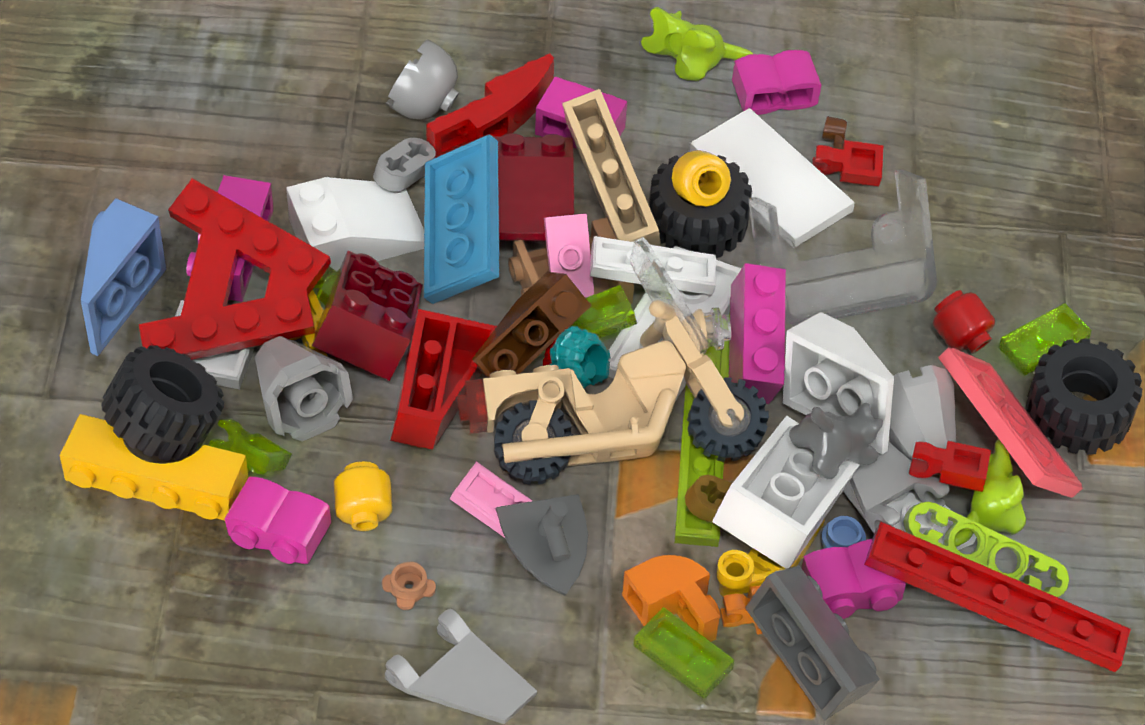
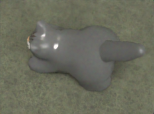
(837, 438)

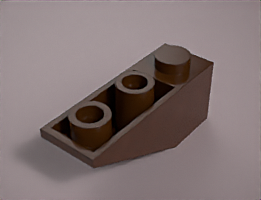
(532, 324)

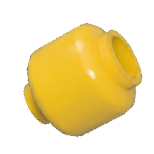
(701, 178)
(362, 495)

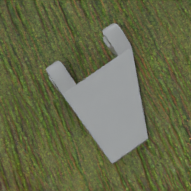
(888, 480)
(466, 677)

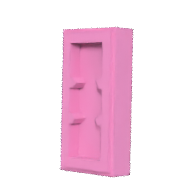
(570, 249)
(483, 492)

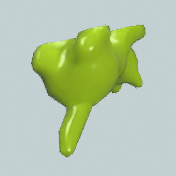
(694, 46)
(1000, 502)

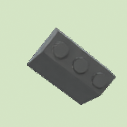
(812, 641)

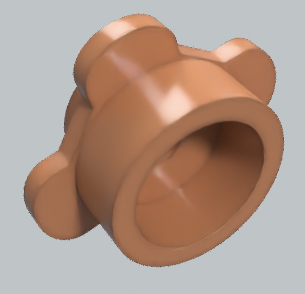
(405, 574)

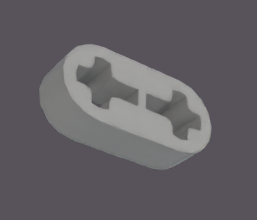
(403, 164)

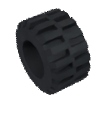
(695, 227)
(1091, 371)
(162, 403)

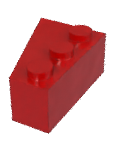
(435, 375)

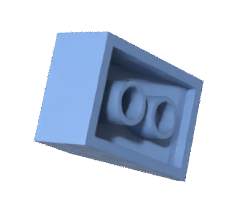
(120, 269)

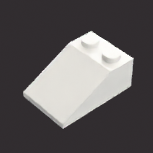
(354, 217)
(836, 371)
(780, 498)

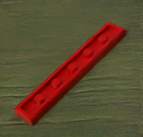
(998, 597)

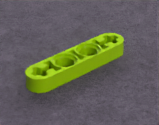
(988, 544)

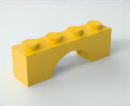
(199, 484)

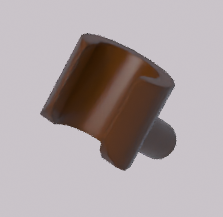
(835, 131)

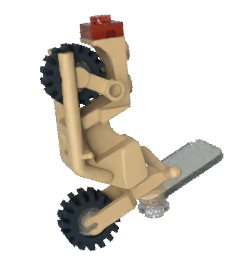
(635, 408)

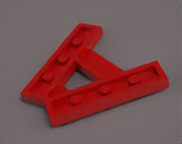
(230, 232)

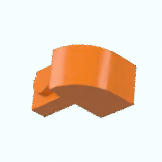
(675, 585)

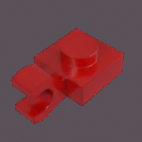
(855, 161)
(958, 464)

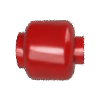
(963, 321)

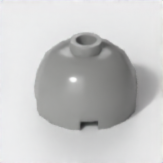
(425, 84)

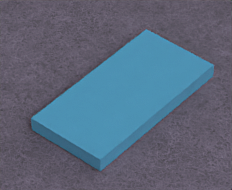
(461, 219)

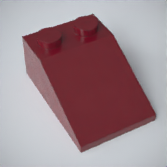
(533, 183)

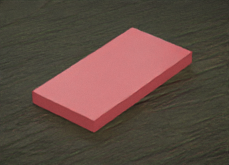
(1011, 423)

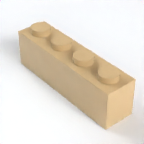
(610, 168)

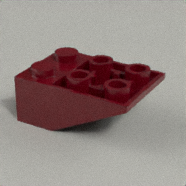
(369, 315)

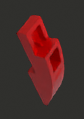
(504, 109)

